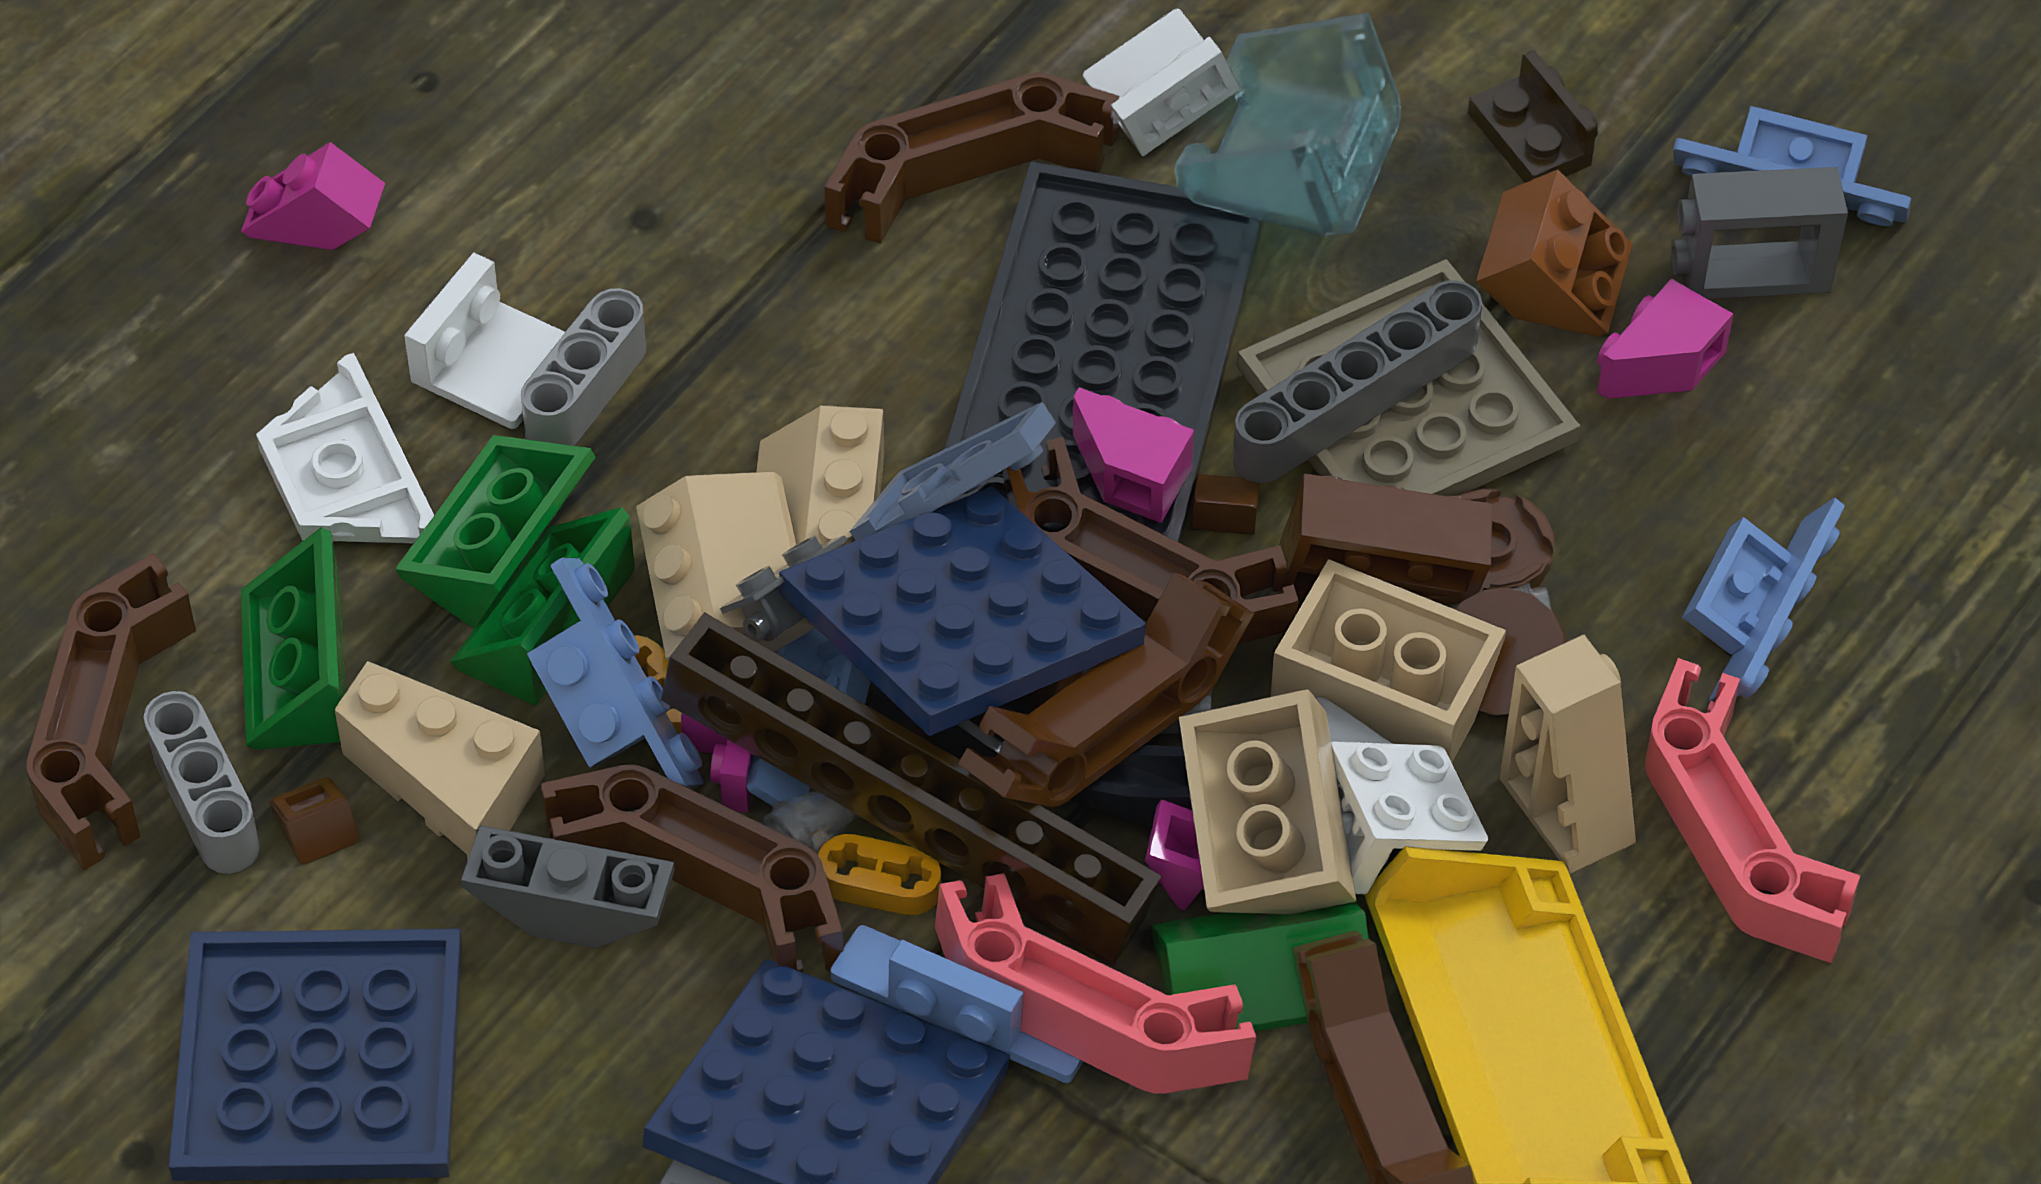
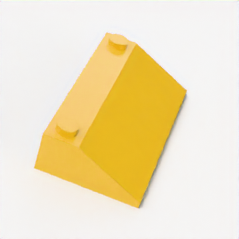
(1520, 1021)

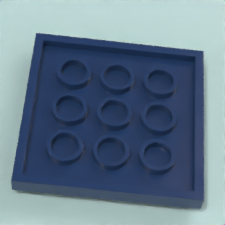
(961, 609)
(317, 1055)
(824, 1090)

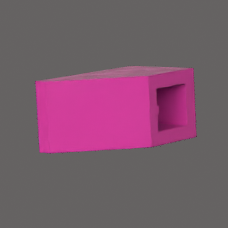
(314, 201)
(1666, 346)
(1132, 454)

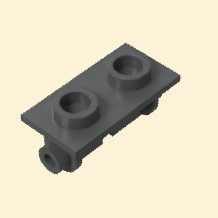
(760, 600)

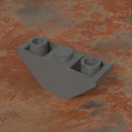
(566, 887)

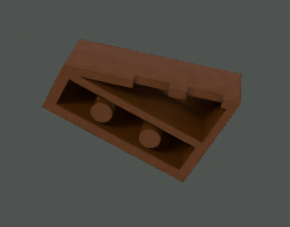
(1390, 533)

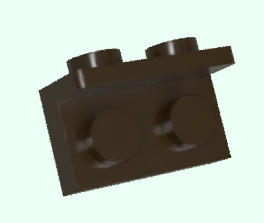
(1536, 122)

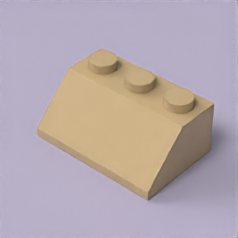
(827, 468)
(705, 540)
(1388, 658)
(1267, 806)

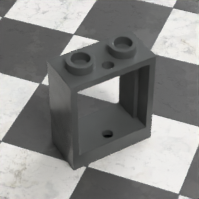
(1760, 200)

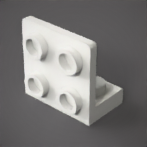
(1163, 80)
(476, 346)
(1400, 800)

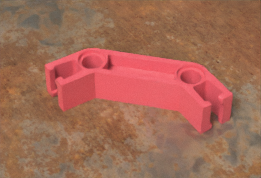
(1734, 831)
(1094, 1010)

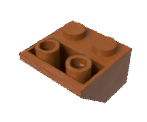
(1554, 257)

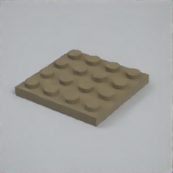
(1447, 435)

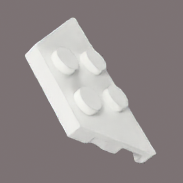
(343, 464)

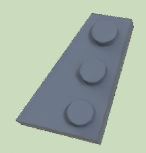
(957, 470)

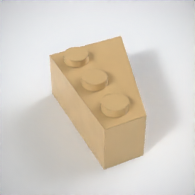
(439, 753)
(1570, 753)

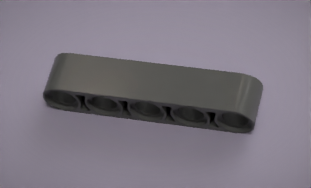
(1356, 381)

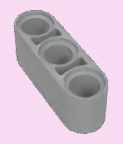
(584, 368)
(208, 805)

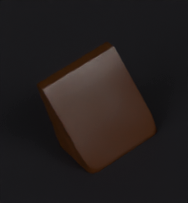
(1225, 504)
(315, 820)

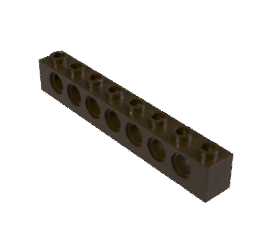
(907, 786)

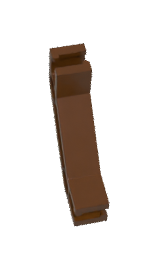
(966, 140)
(1139, 561)
(88, 696)
(1116, 702)
(711, 850)
(1371, 1066)

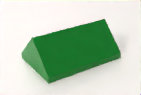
(492, 523)
(536, 606)
(294, 648)
(1251, 953)

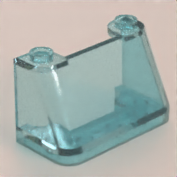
(1305, 129)

